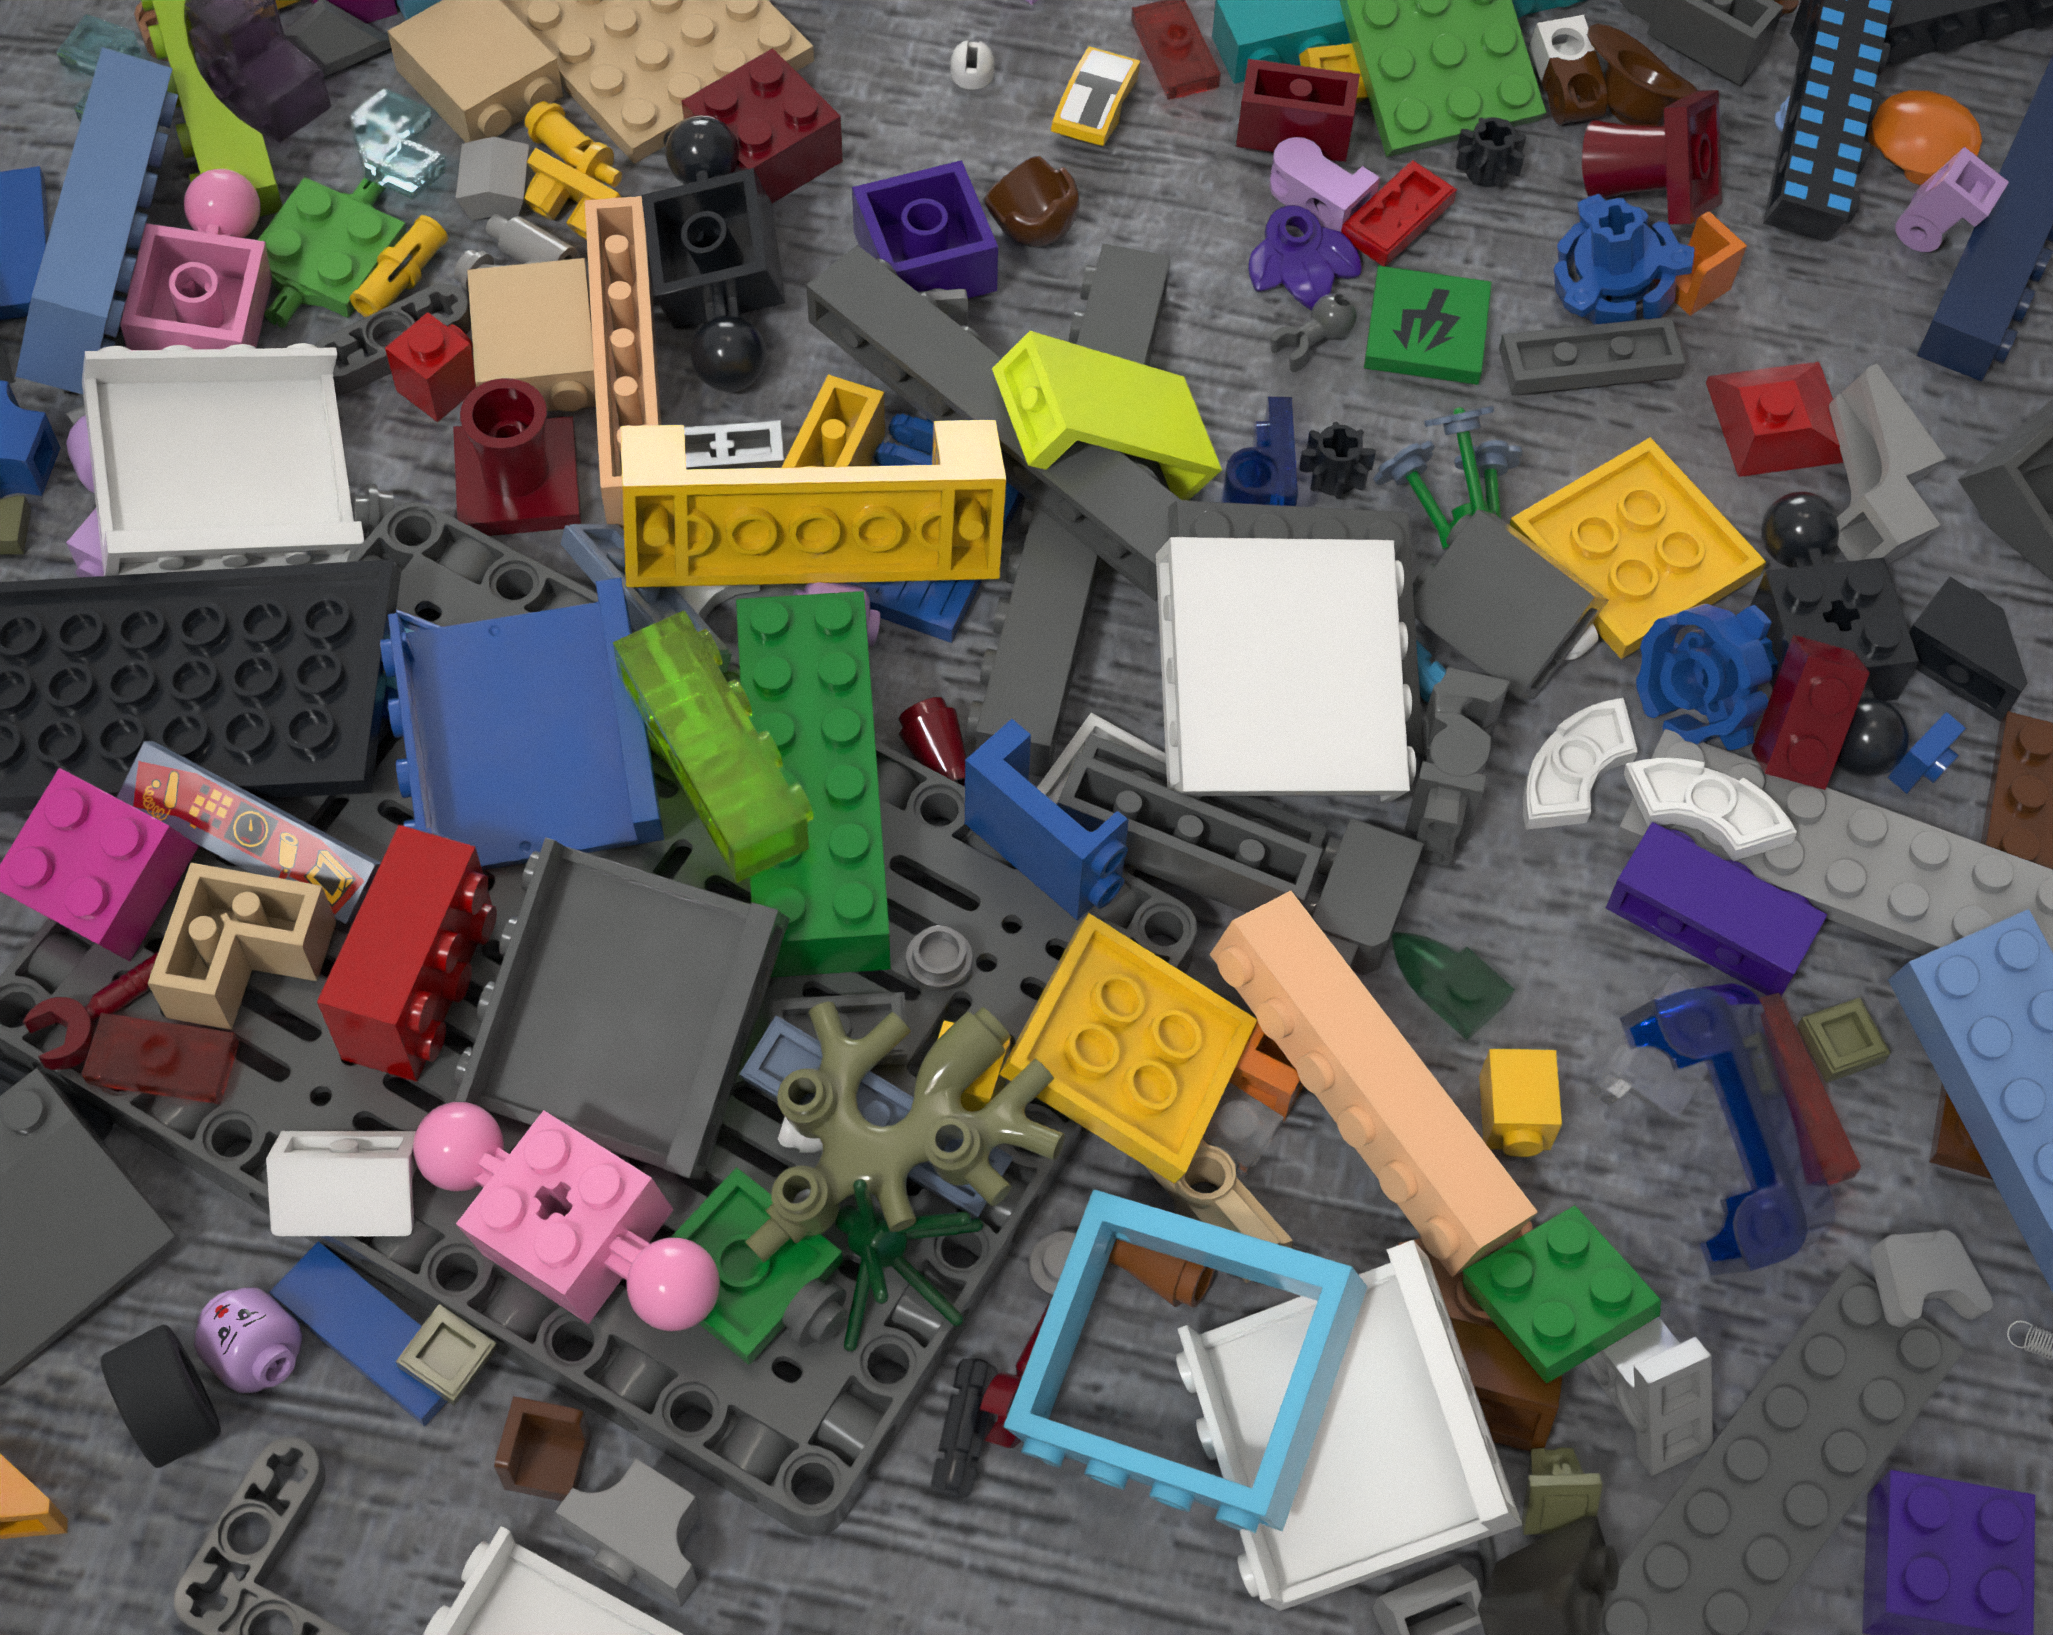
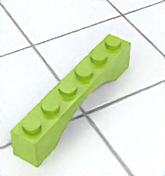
(210, 128)

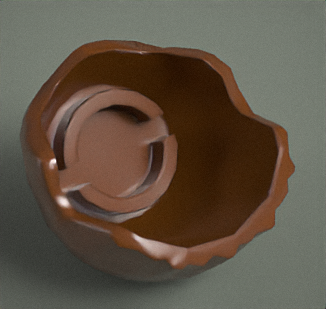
(1034, 202)

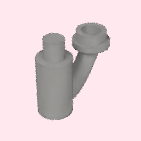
(517, 240)

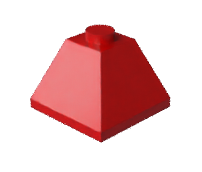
(1776, 418)

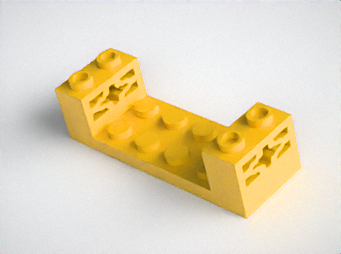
(812, 520)

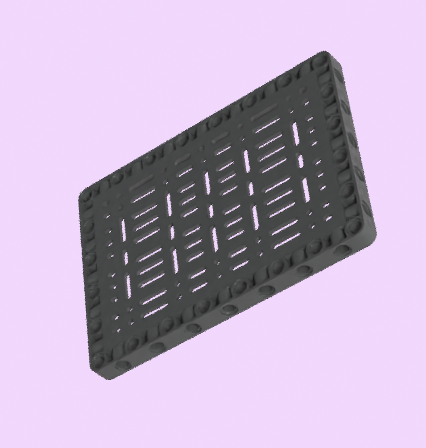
(761, 1429)

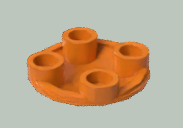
(1923, 132)

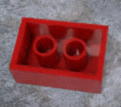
(408, 954)

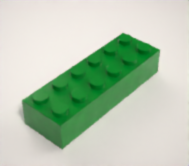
(813, 694)

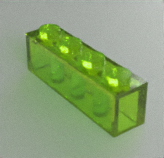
(713, 746)

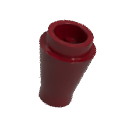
(935, 737)

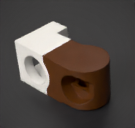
(1569, 70)

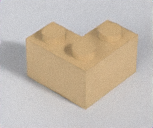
(226, 929)

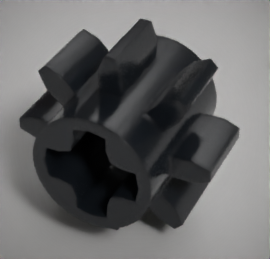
(1490, 152)
(1337, 460)

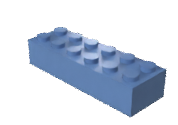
(97, 220)
(1989, 1035)

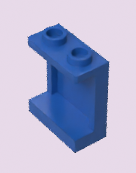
(1035, 833)

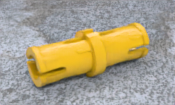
(421, 244)

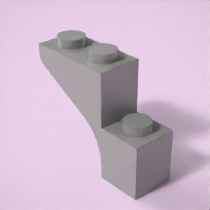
(1884, 459)

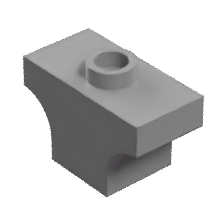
(637, 1530)

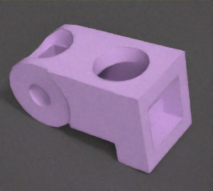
(1311, 181)
(1957, 190)

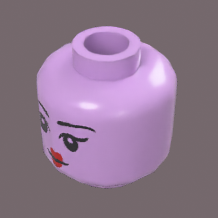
(245, 1337)

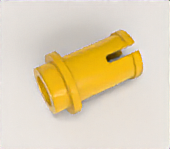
(549, 126)

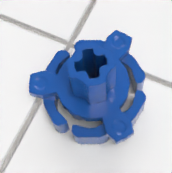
(1620, 259)
(1709, 671)

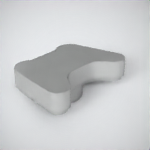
(1924, 1268)

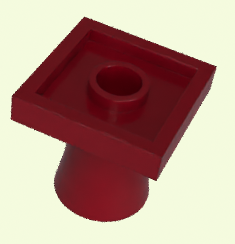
(1670, 157)
(513, 462)

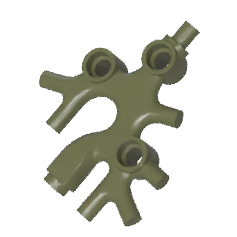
(888, 1153)

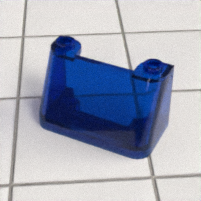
(1788, 1191)

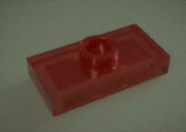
(1175, 48)
(160, 1058)

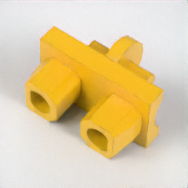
(557, 182)

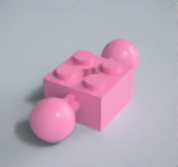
(202, 283)
(566, 1216)

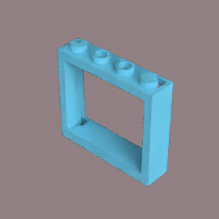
(1173, 1484)

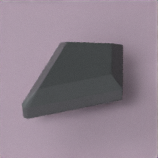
(334, 37)

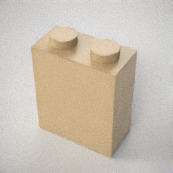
(475, 65)
(535, 328)

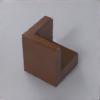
(542, 1449)

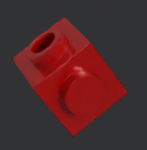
(432, 366)

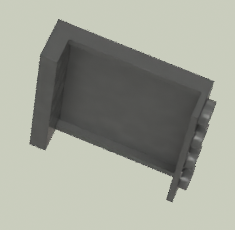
(621, 1007)

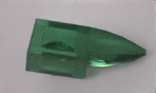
(1450, 982)

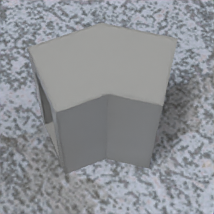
(492, 177)
(1428, 1592)

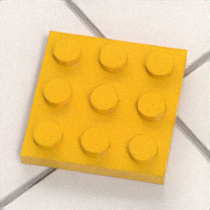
(1641, 542)
(1132, 1047)

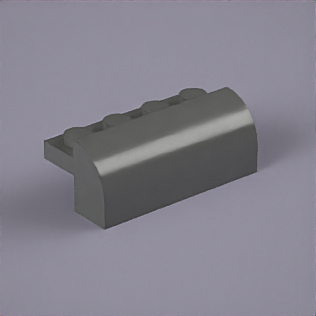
(1212, 846)

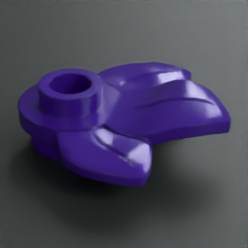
(1301, 263)

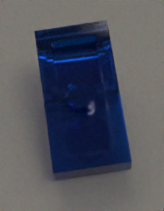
(1268, 464)

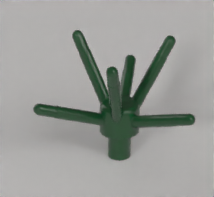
(881, 1249)

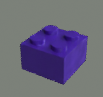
(928, 229)
(1948, 1558)

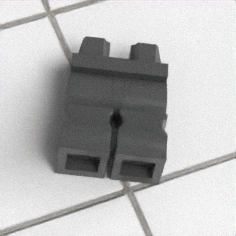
(1453, 760)

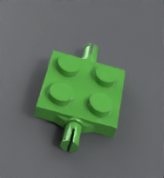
(325, 247)

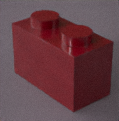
(1297, 102)
(1809, 712)

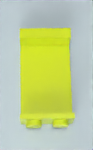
(1081, 394)

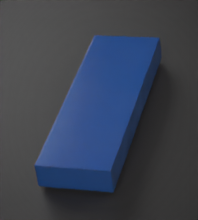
(22, 237)
(356, 1325)

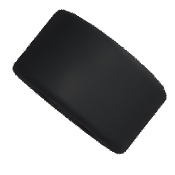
(160, 1396)

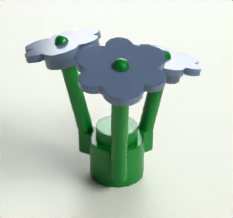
(1483, 461)

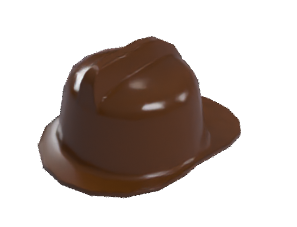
(1636, 78)

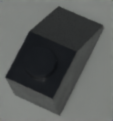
(1969, 649)

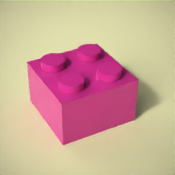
(95, 864)

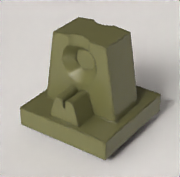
(1558, 1491)

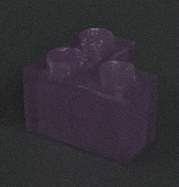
(256, 65)

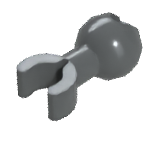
(1330, 318)

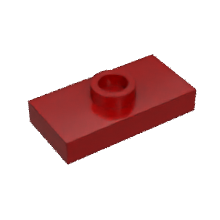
(1398, 213)

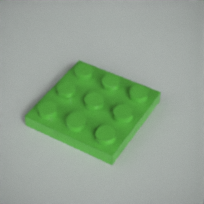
(1441, 68)

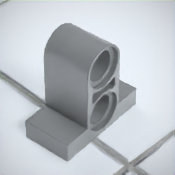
(1660, 1392)

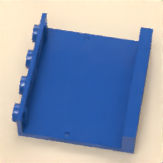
(523, 732)

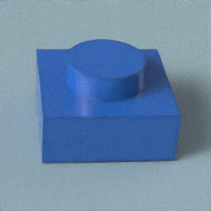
(1930, 755)

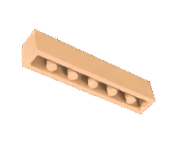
(620, 334)
(1372, 1083)

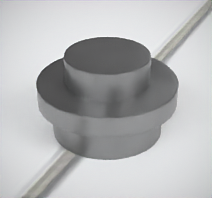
(939, 958)
(1048, 1260)

